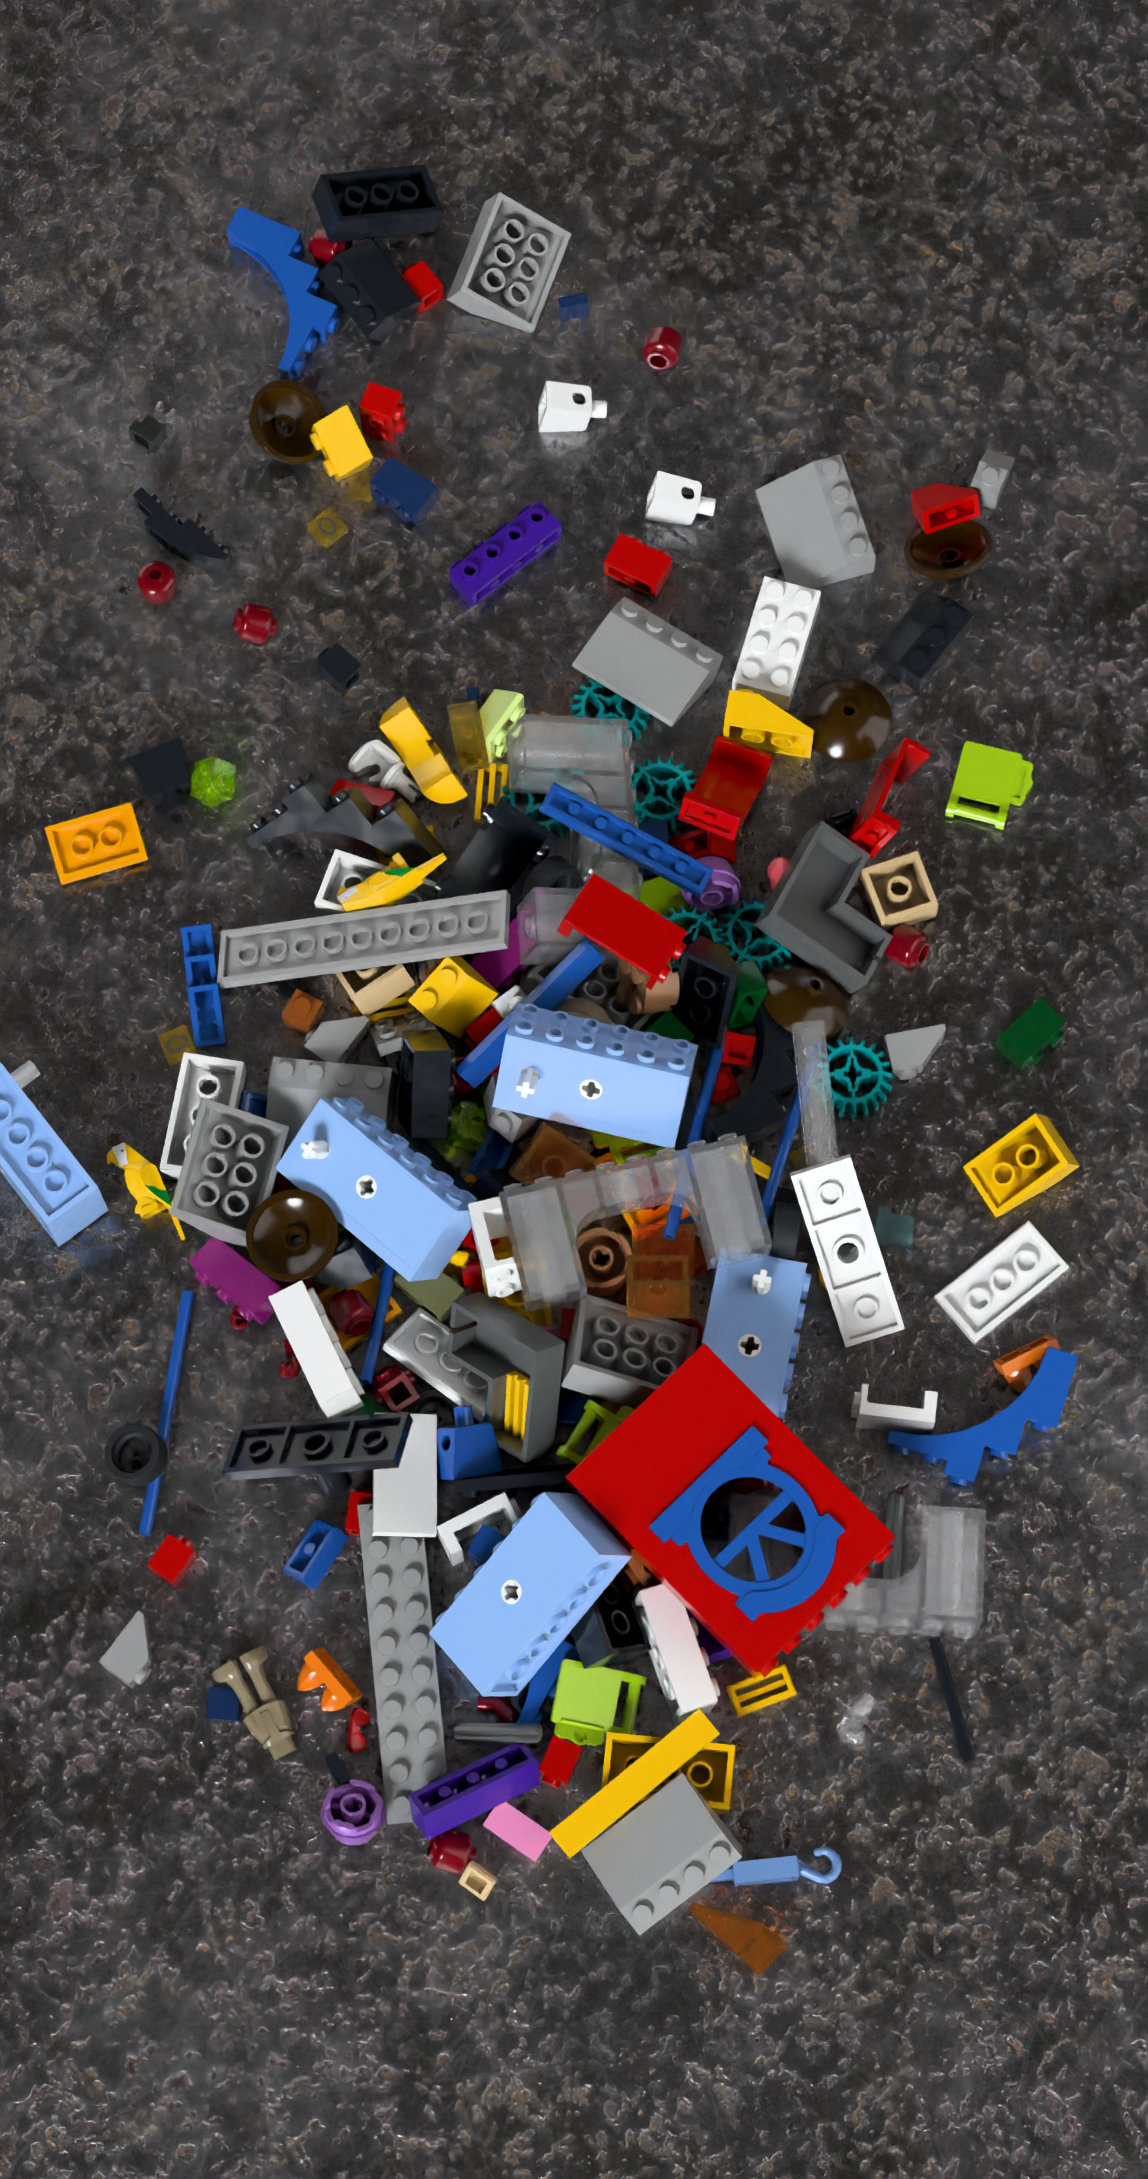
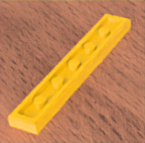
(634, 1783)

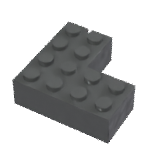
(811, 913)
(503, 1344)

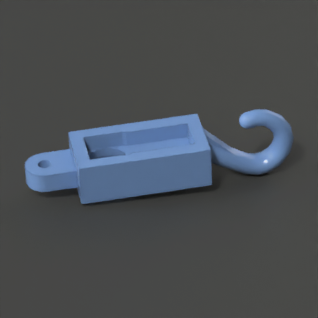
(779, 1870)

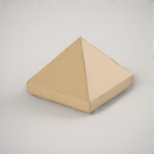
(478, 1880)

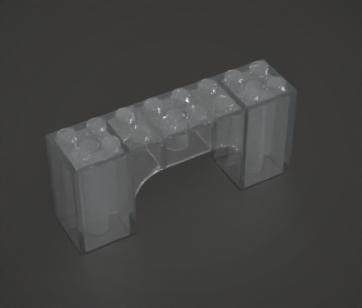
(596, 764)
(706, 1180)
(934, 1597)

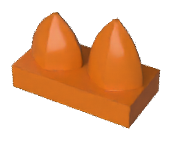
(1016, 1363)
(322, 1669)

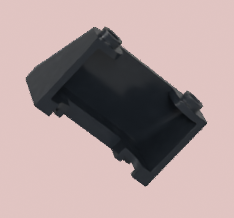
(499, 855)

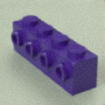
(505, 553)
(474, 1789)

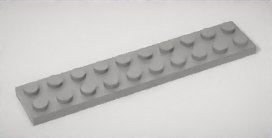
(364, 939)
(402, 1665)

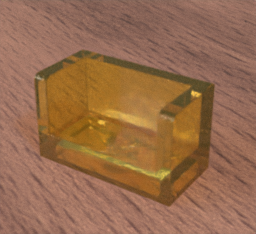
(468, 736)

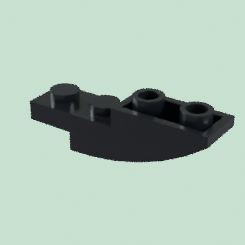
(183, 539)

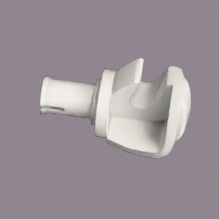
(379, 758)

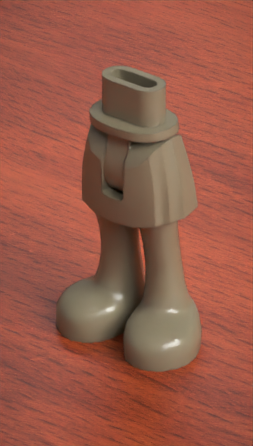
(268, 1722)

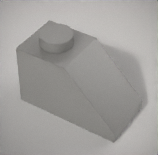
(991, 477)
(336, 1039)
(912, 1049)
(506, 1122)
(130, 1653)

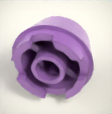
(721, 889)
(353, 1812)

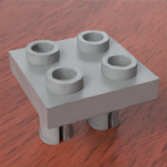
(388, 1035)

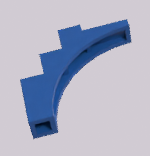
(280, 252)
(963, 1450)
(545, 1680)

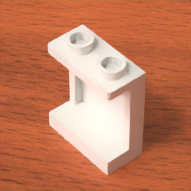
(488, 1224)
(892, 1417)
(471, 1521)

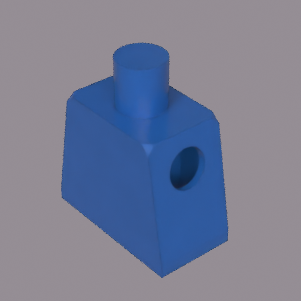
(466, 1447)

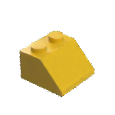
(341, 444)
(453, 995)

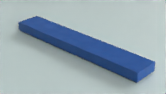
(626, 839)
(545, 996)

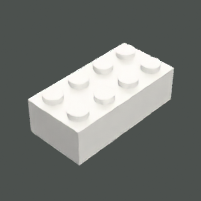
(777, 640)
(352, 870)
(198, 1078)
(318, 1349)
(676, 1654)

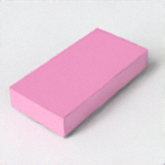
(518, 1830)

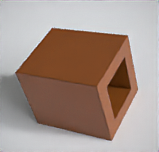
(303, 1012)

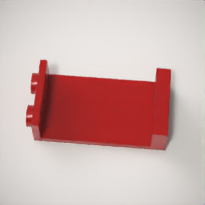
(726, 788)
(873, 826)
(625, 928)

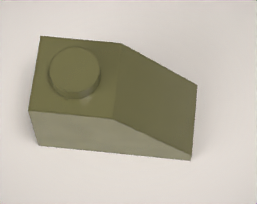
(433, 1295)

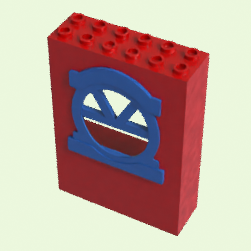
(669, 1459)

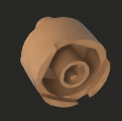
(640, 998)
(611, 1249)

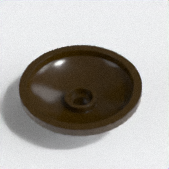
(292, 408)
(948, 551)
(845, 736)
(802, 995)
(279, 1222)

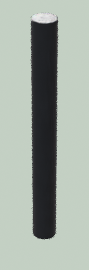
(952, 1700)

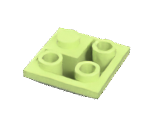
(498, 717)

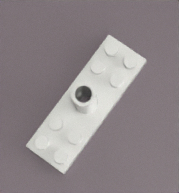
(854, 1272)

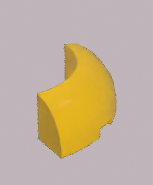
(422, 759)

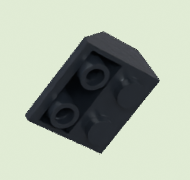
(350, 1263)

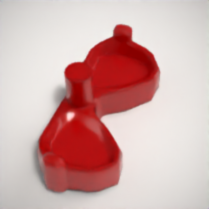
(356, 1740)

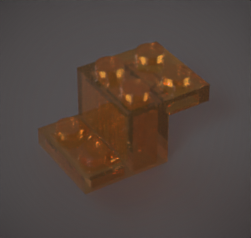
(660, 1272)

